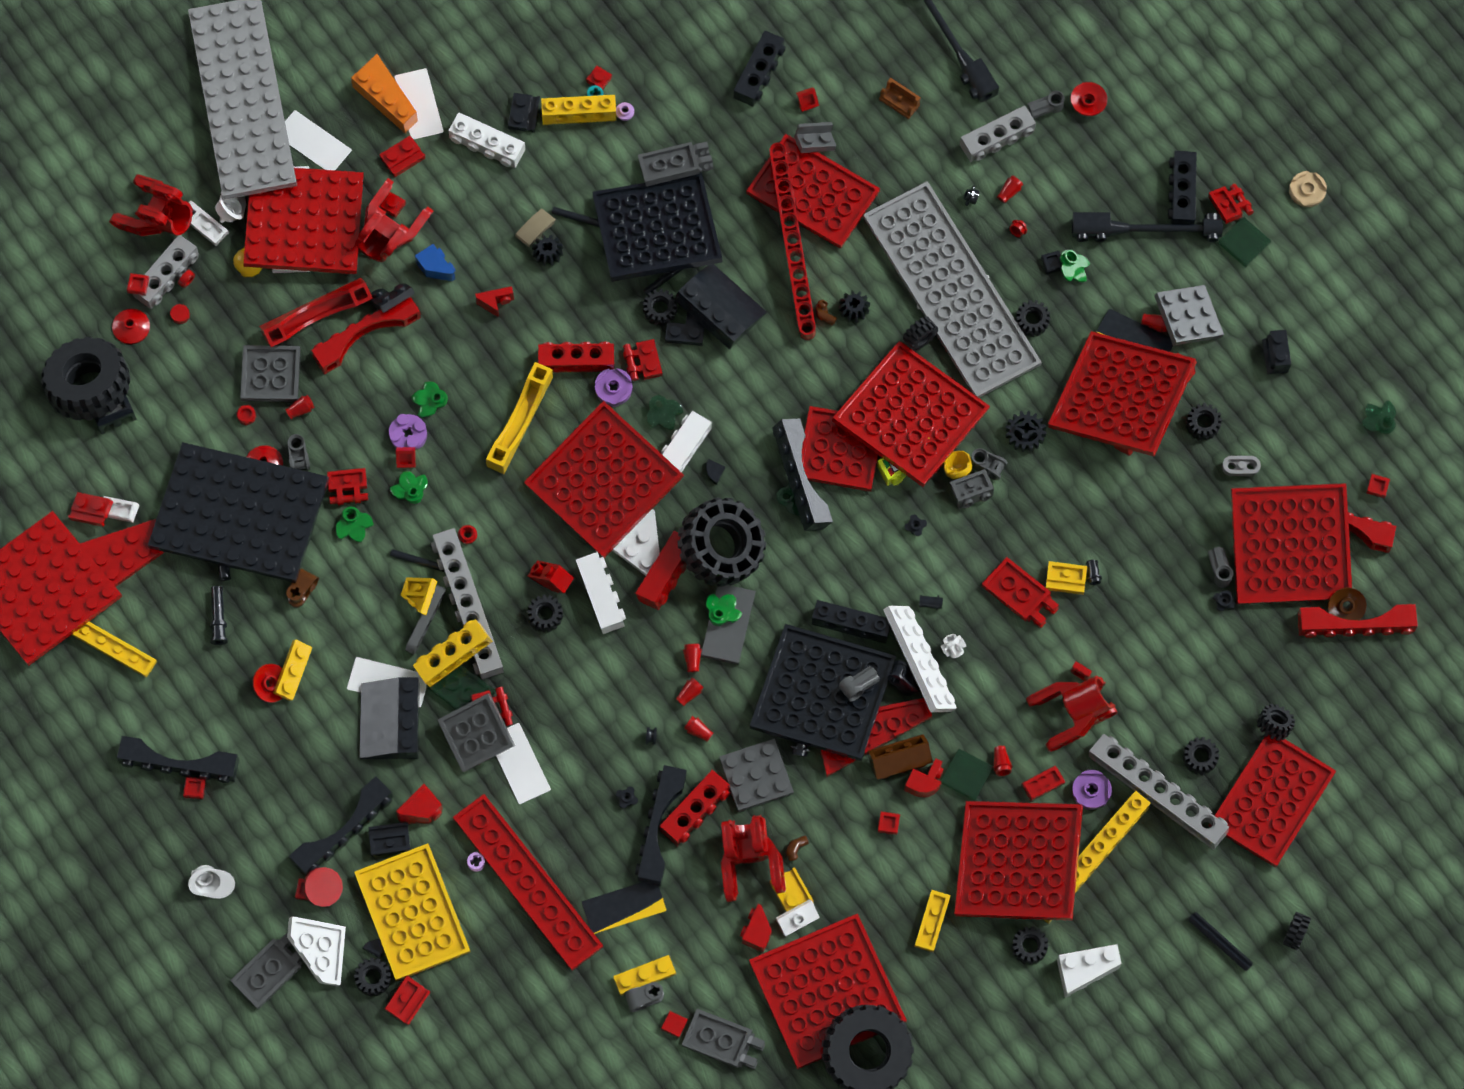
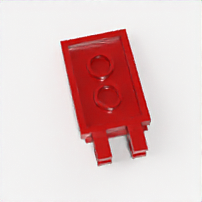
(1020, 592)

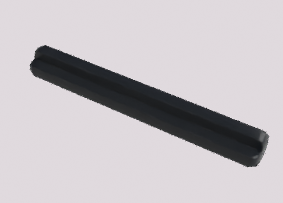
(1219, 940)

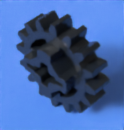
(1017, 430)

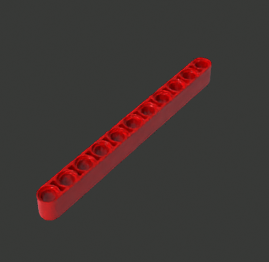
(792, 249)

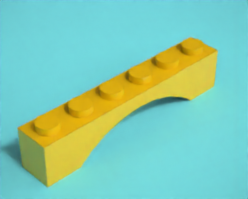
(511, 436)

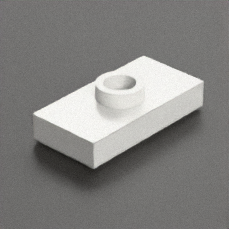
(123, 510)
(797, 917)

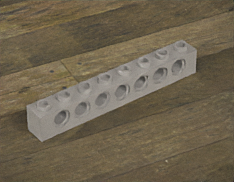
(449, 540)
(1210, 836)

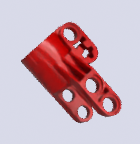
(163, 213)
(382, 234)
(1083, 705)
(749, 845)

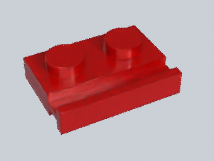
(402, 156)
(90, 509)
(407, 1000)

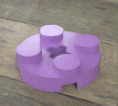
(615, 397)
(405, 422)
(1099, 782)

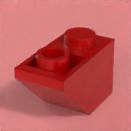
(551, 576)
(758, 931)

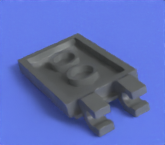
(675, 162)
(268, 971)
(722, 1040)

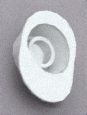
(231, 209)
(211, 882)

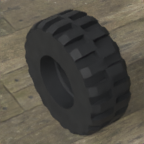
(92, 398)
(742, 527)
(888, 1027)

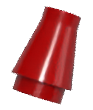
(1009, 189)
(1154, 321)
(300, 407)
(692, 656)
(689, 691)
(698, 729)
(1002, 763)

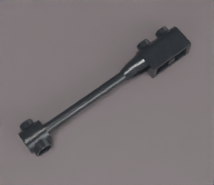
(973, 72)
(1101, 226)

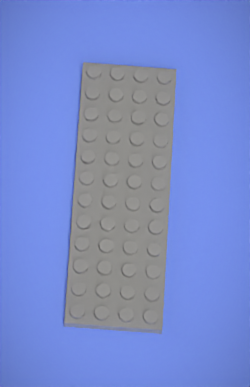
(242, 98)
(952, 289)

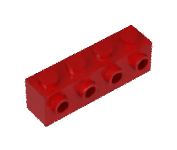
(662, 575)

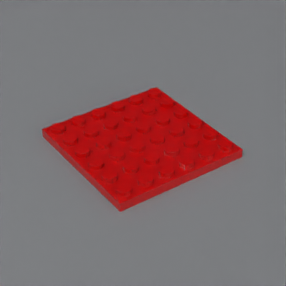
(307, 223)
(1122, 393)
(905, 405)
(604, 479)
(1290, 542)
(48, 588)
(1019, 860)
(818, 980)

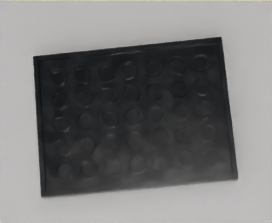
(238, 512)

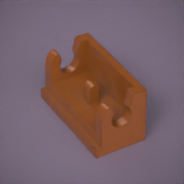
(900, 98)

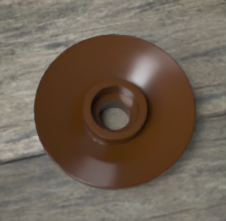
(1356, 607)

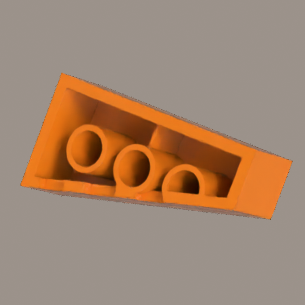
(383, 92)

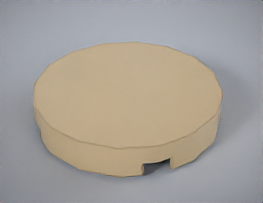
(1307, 189)

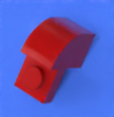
(925, 785)

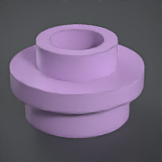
(624, 116)

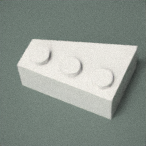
(1087, 966)

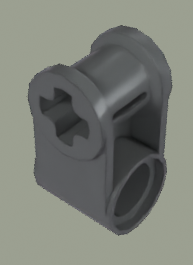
(298, 456)
(989, 463)
(642, 997)

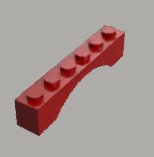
(330, 303)
(331, 353)
(1375, 534)
(1316, 621)

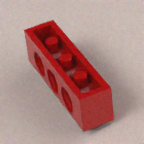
(584, 363)
(711, 783)

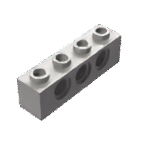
(1019, 117)
(166, 262)

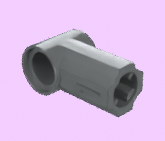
(1044, 105)
(1220, 566)
(855, 685)

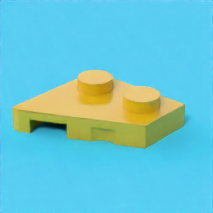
(419, 592)

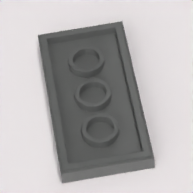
(727, 640)

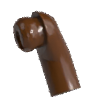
(822, 313)
(794, 845)

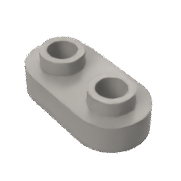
(1240, 465)

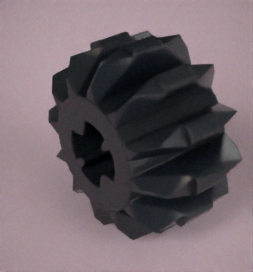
(547, 256)
(847, 306)

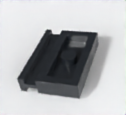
(524, 112)
(389, 839)

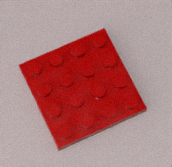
(835, 455)

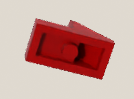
(490, 299)

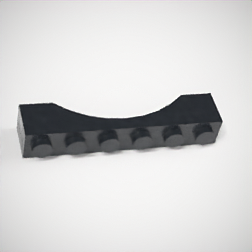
(812, 509)
(217, 766)
(670, 787)
(313, 854)

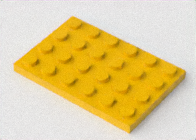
(412, 912)

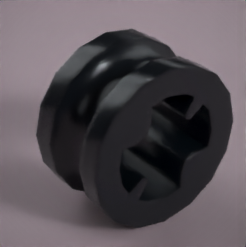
(651, 735)

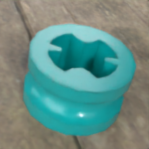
(592, 89)

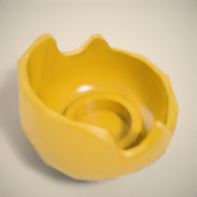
(244, 271)
(958, 465)

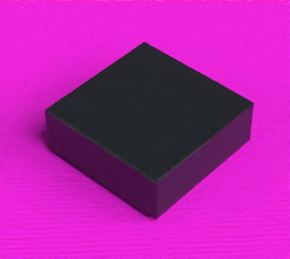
(1051, 262)

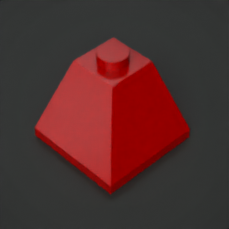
(420, 807)

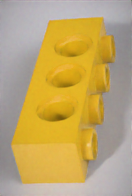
(578, 109)
(463, 652)

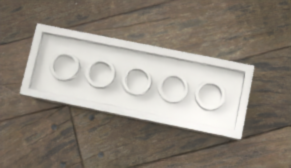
(920, 658)

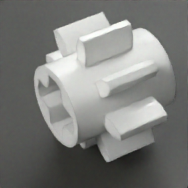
(953, 646)

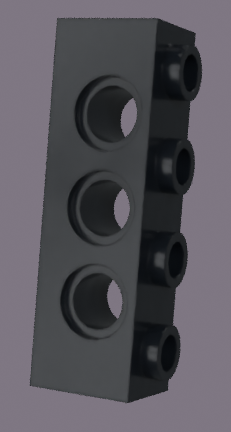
(768, 43)
(1188, 162)
(851, 621)

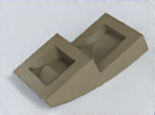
(535, 227)

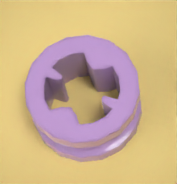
(481, 864)

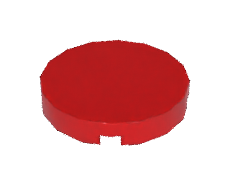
(322, 886)

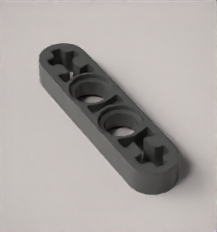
(425, 621)

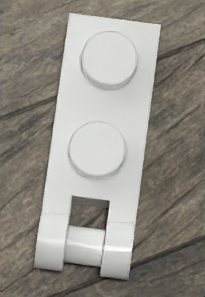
(207, 225)

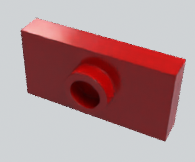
(1043, 783)

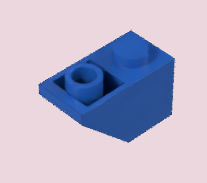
(433, 264)

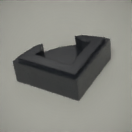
(714, 471)
(374, 947)

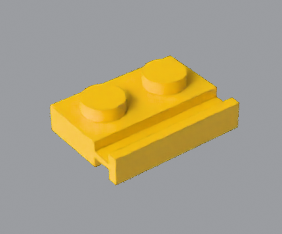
(1066, 577)
(795, 893)

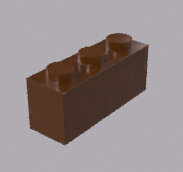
(900, 757)

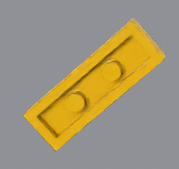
(292, 670)
(932, 921)
(645, 974)

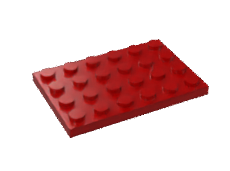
(825, 193)
(1273, 798)

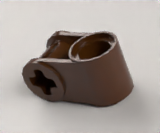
(304, 586)

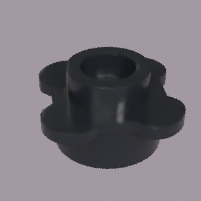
(971, 196)
(917, 531)
(1227, 595)
(800, 749)
(632, 800)

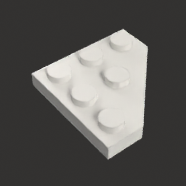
(641, 544)
(319, 947)

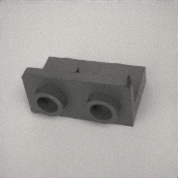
(815, 137)
(972, 489)

